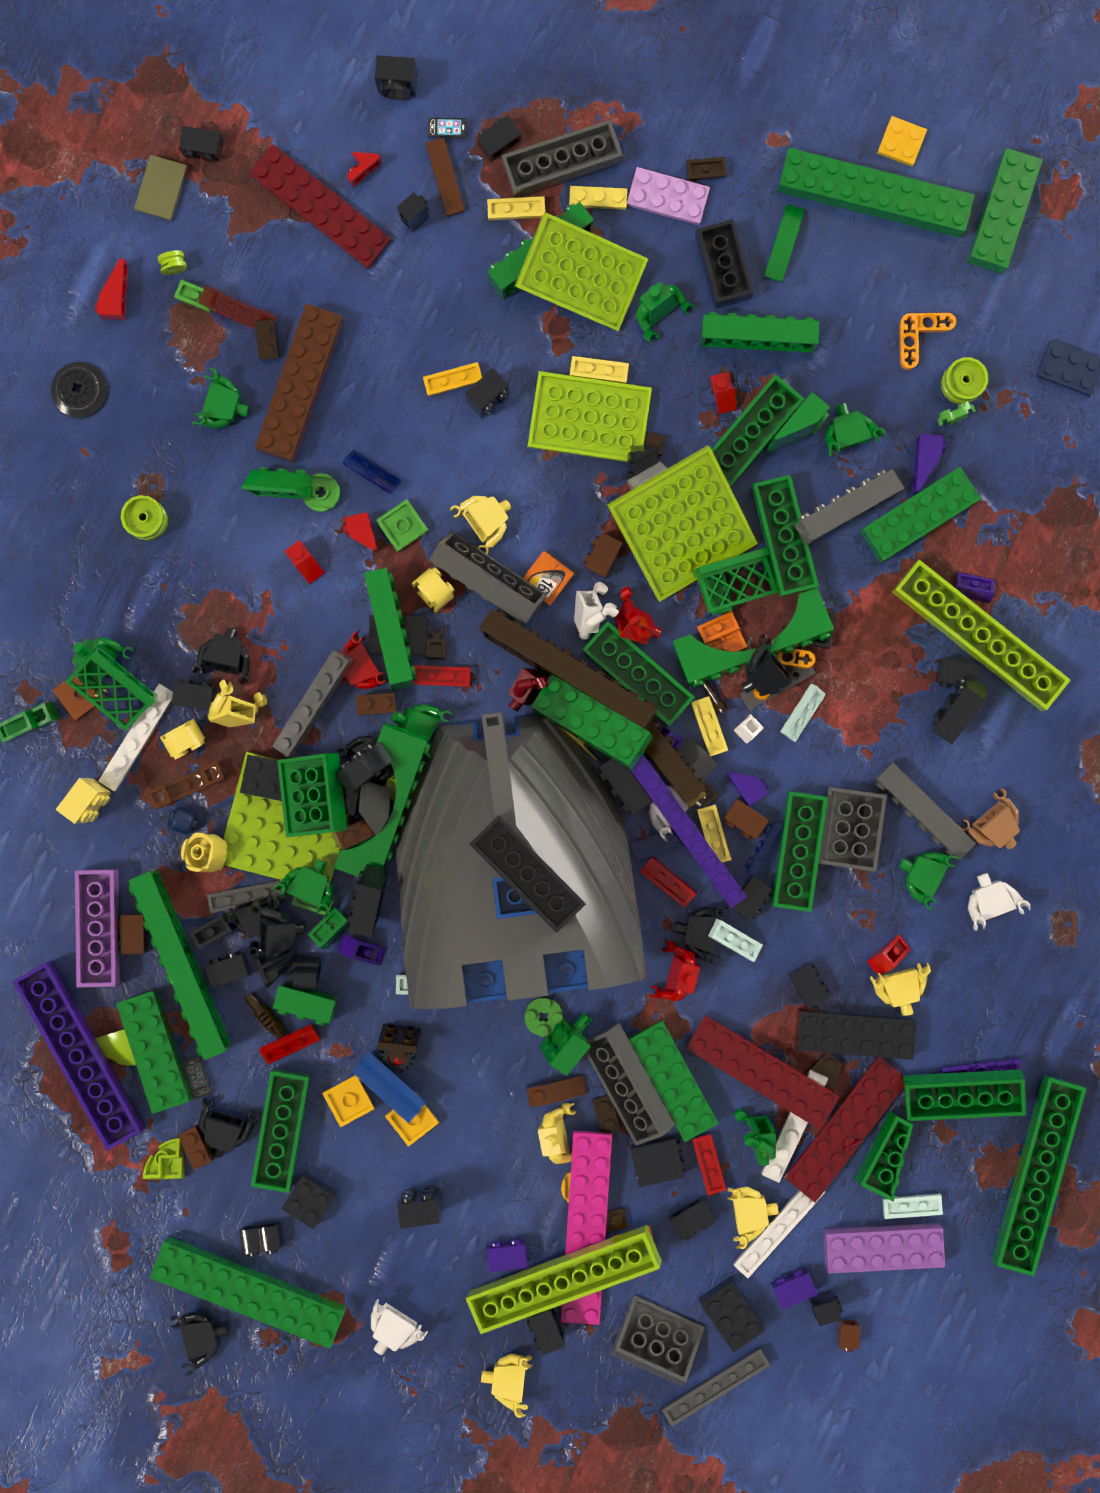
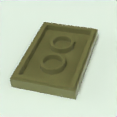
(160, 187)

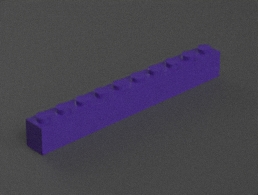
(687, 832)

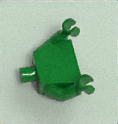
(657, 304)
(221, 403)
(850, 430)
(84, 649)
(420, 719)
(925, 875)
(309, 885)
(761, 1136)

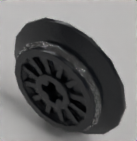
(92, 389)

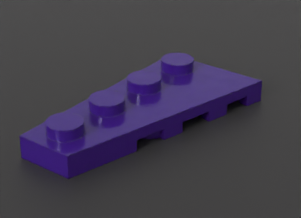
(1009, 1064)

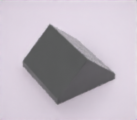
(698, 758)
(374, 805)

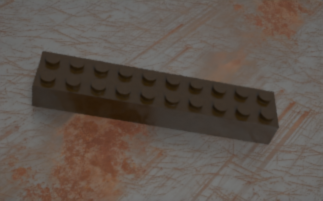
(552, 661)

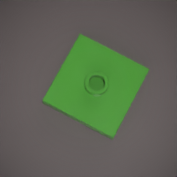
(402, 525)

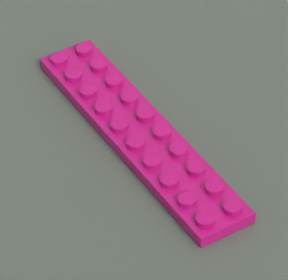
(587, 1211)

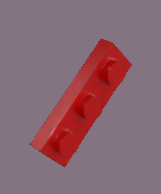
(442, 676)
(668, 881)
(289, 1044)
(709, 1164)

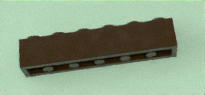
(673, 767)

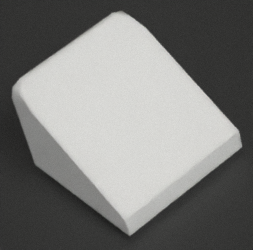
(748, 729)

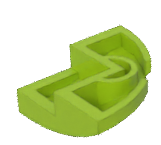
(117, 1047)
(167, 1162)

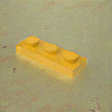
(452, 379)

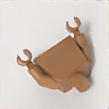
(997, 824)

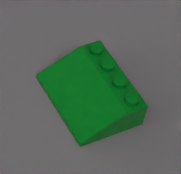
(804, 421)
(312, 795)

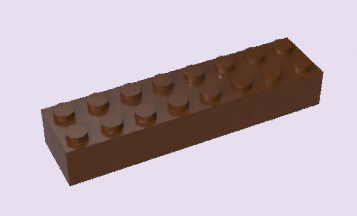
(299, 383)

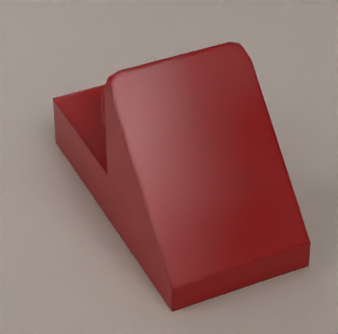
(366, 164)
(723, 393)

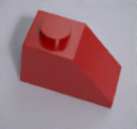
(361, 530)
(304, 562)
(889, 955)

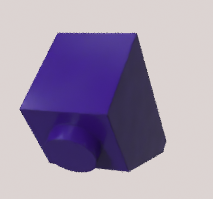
(749, 787)
(361, 949)

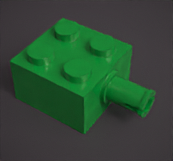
(566, 1044)

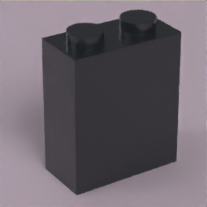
(658, 1161)

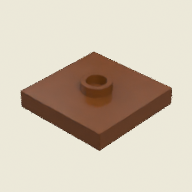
(72, 700)

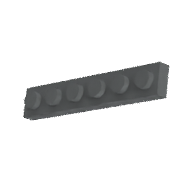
(715, 1386)

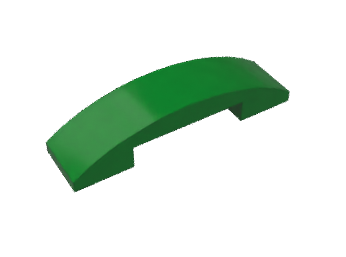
(784, 243)

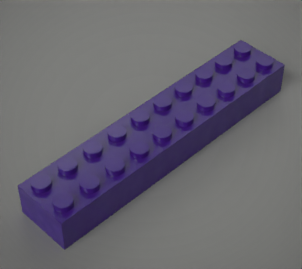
(79, 1055)

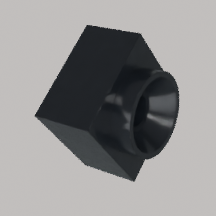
(396, 77)

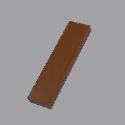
(445, 177)

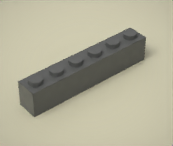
(849, 506)
(313, 703)
(924, 811)

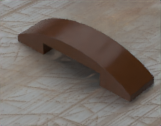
(185, 785)

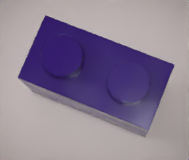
(507, 1255)
(794, 1288)

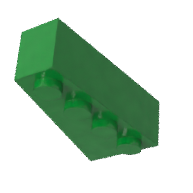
(885, 1158)

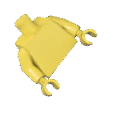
(485, 517)
(233, 711)
(902, 987)
(553, 1135)
(750, 1214)
(509, 1381)

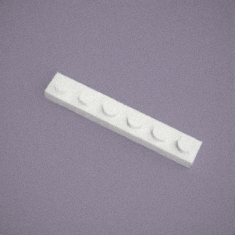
(136, 739)
(788, 1139)
(774, 1233)

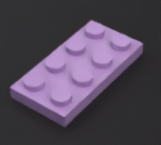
(668, 196)

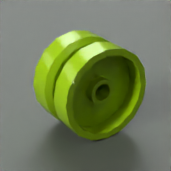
(974, 382)
(136, 509)

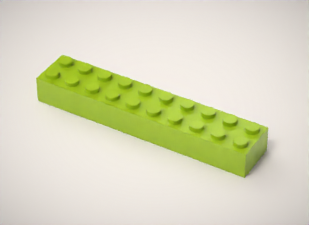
(980, 636)
(564, 1279)

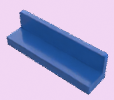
(388, 1087)

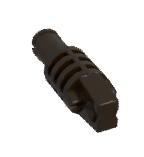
(266, 1016)

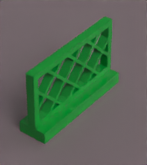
(733, 563)
(120, 675)

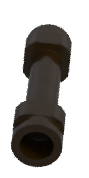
(719, 705)

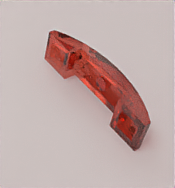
(232, 308)

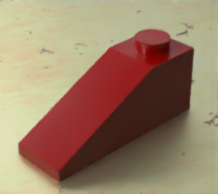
(113, 295)

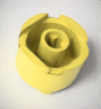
(433, 589)
(182, 738)
(204, 852)

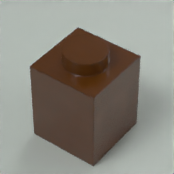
(848, 1335)

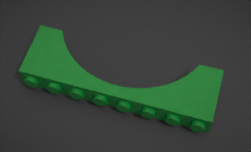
(706, 663)
(407, 752)

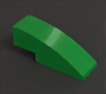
(28, 721)

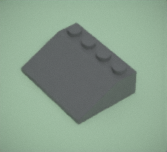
(852, 829)
(657, 1341)

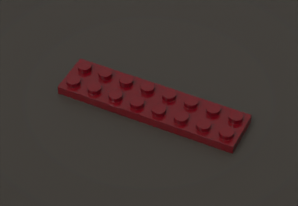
(320, 206)
(763, 1072)
(847, 1124)

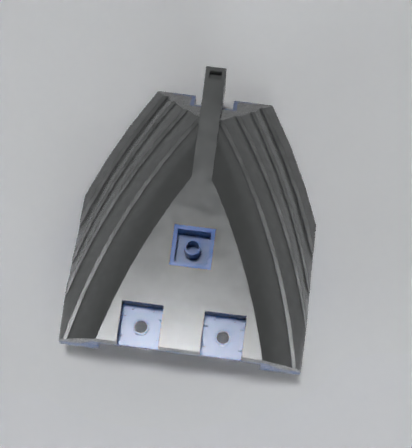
(465, 916)

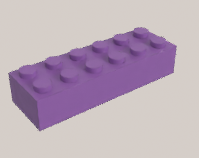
(97, 928)
(884, 1248)

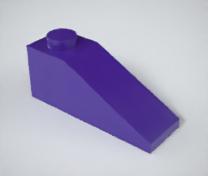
(928, 452)

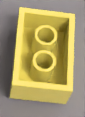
(84, 801)

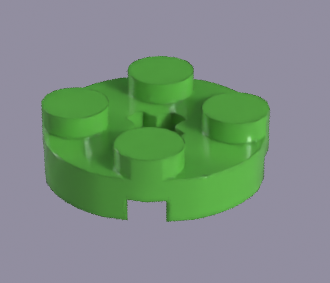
(956, 415)
(332, 491)
(532, 1016)

